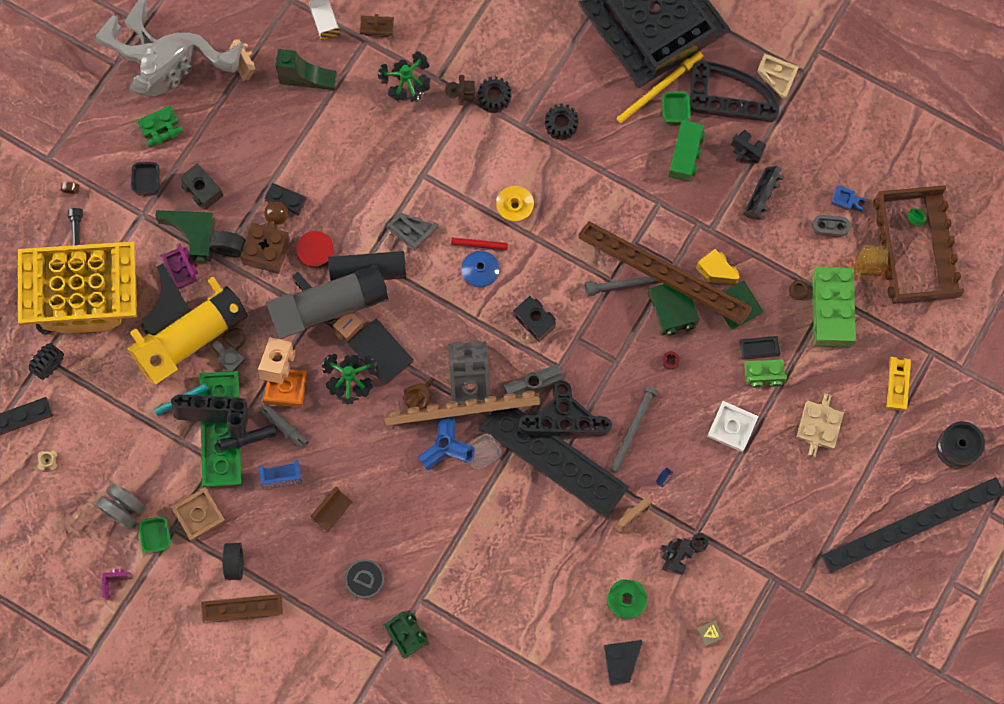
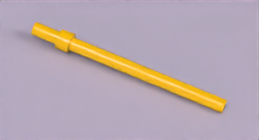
(686, 65)

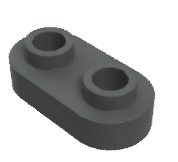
(830, 225)

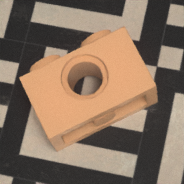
(276, 350)

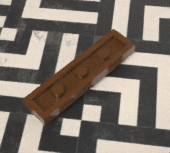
(242, 608)

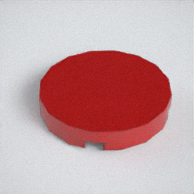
(314, 249)

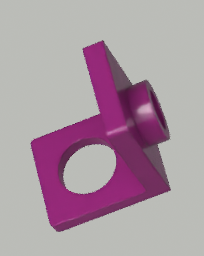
(116, 574)

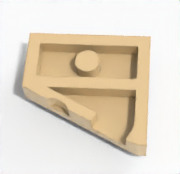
(777, 74)

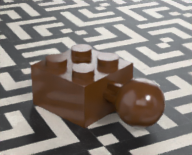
(267, 236)

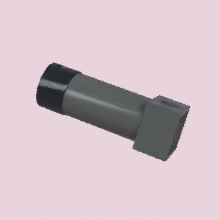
(327, 301)

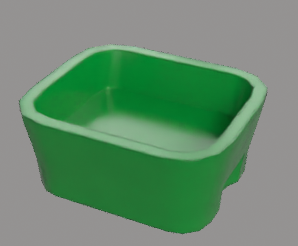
(675, 107)
(154, 534)

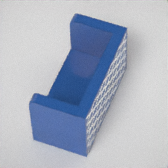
(280, 475)

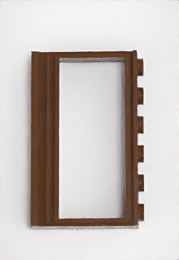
(941, 242)

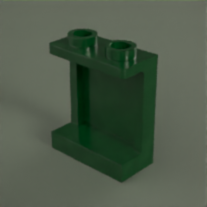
(673, 309)

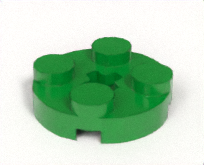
(615, 598)

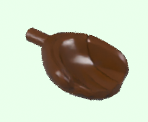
(418, 395)

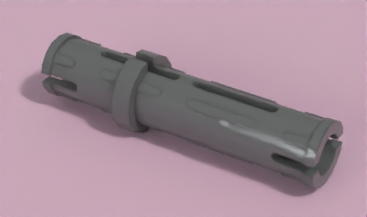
(289, 431)

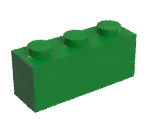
(686, 151)

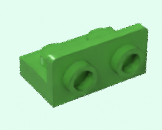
(764, 373)

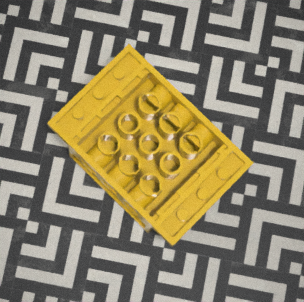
(77, 286)

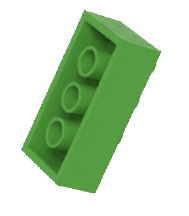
(833, 307)

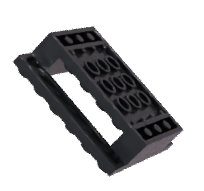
(662, 35)

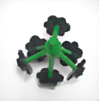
(404, 74)
(350, 368)

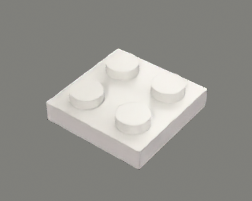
(732, 426)

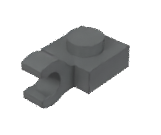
(228, 358)

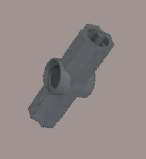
(545, 378)

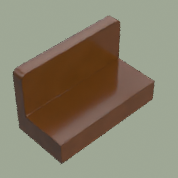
(331, 509)

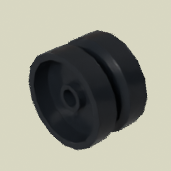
(960, 445)

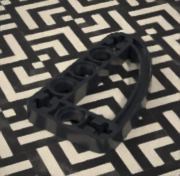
(742, 113)

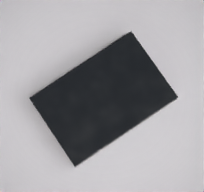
(383, 347)

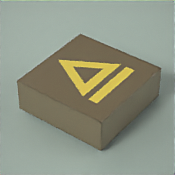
(710, 633)

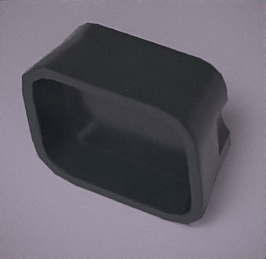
(145, 178)

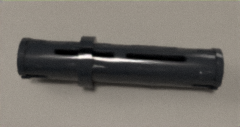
(249, 437)

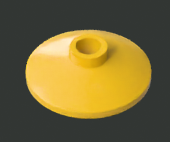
(515, 195)

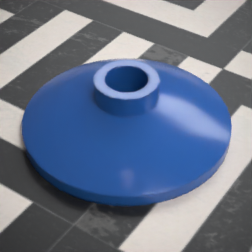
(480, 277)

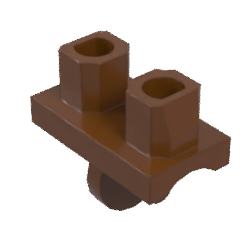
(376, 25)

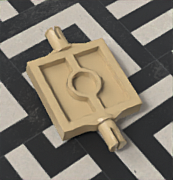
(819, 425)

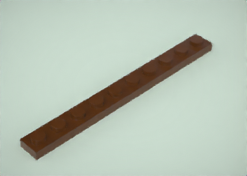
(665, 273)

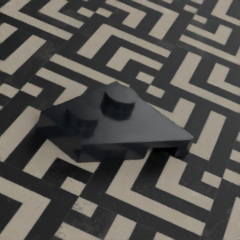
(621, 661)

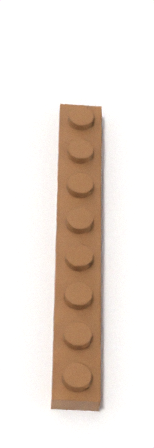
(469, 407)

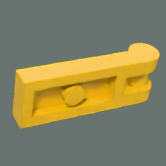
(898, 384)

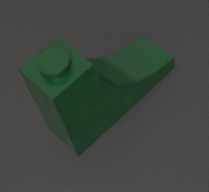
(296, 71)
(195, 227)

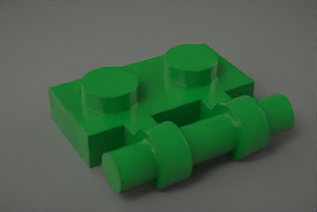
(157, 122)

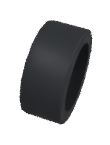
(233, 561)

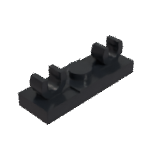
(763, 192)

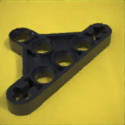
(573, 417)

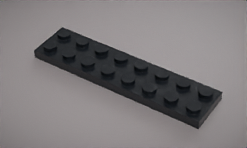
(557, 461)

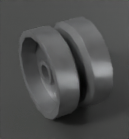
(119, 507)

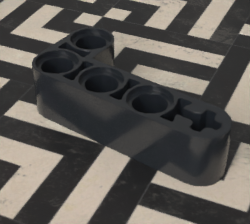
(213, 409)

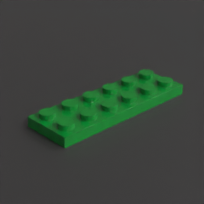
(218, 467)

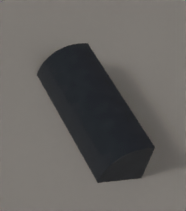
(390, 264)

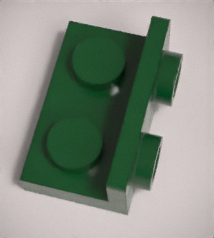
(406, 633)

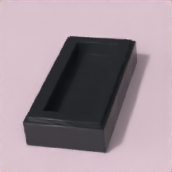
(759, 347)

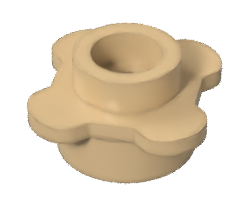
(42, 456)

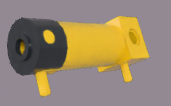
(187, 334)

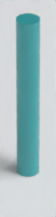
(167, 406)

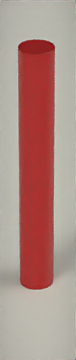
(479, 243)

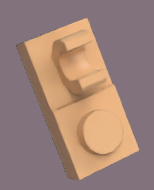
(246, 66)

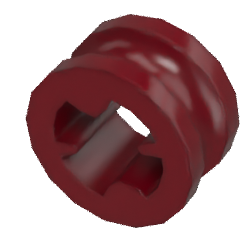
(676, 361)

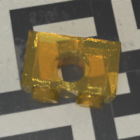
(871, 260)

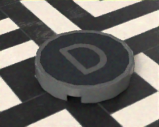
(364, 579)

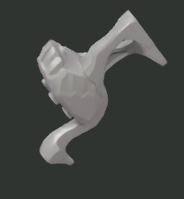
(164, 59)

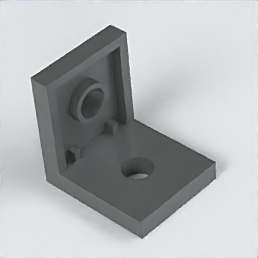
(469, 366)

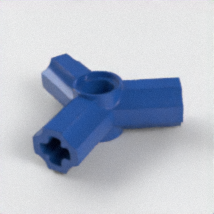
(446, 445)

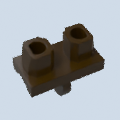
(464, 90)

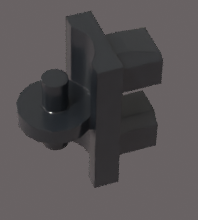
(745, 149)
(674, 553)

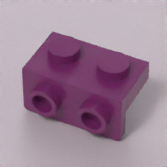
(179, 267)

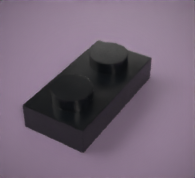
(292, 200)

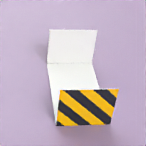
(324, 19)

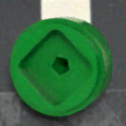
(916, 217)

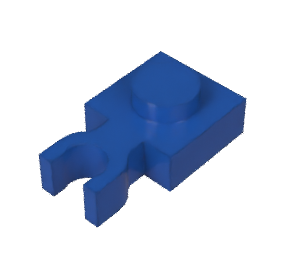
(845, 199)

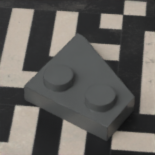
(411, 229)

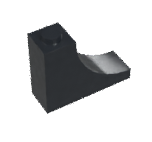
(168, 307)

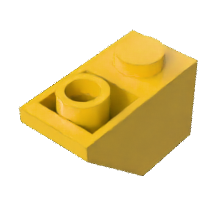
(717, 270)

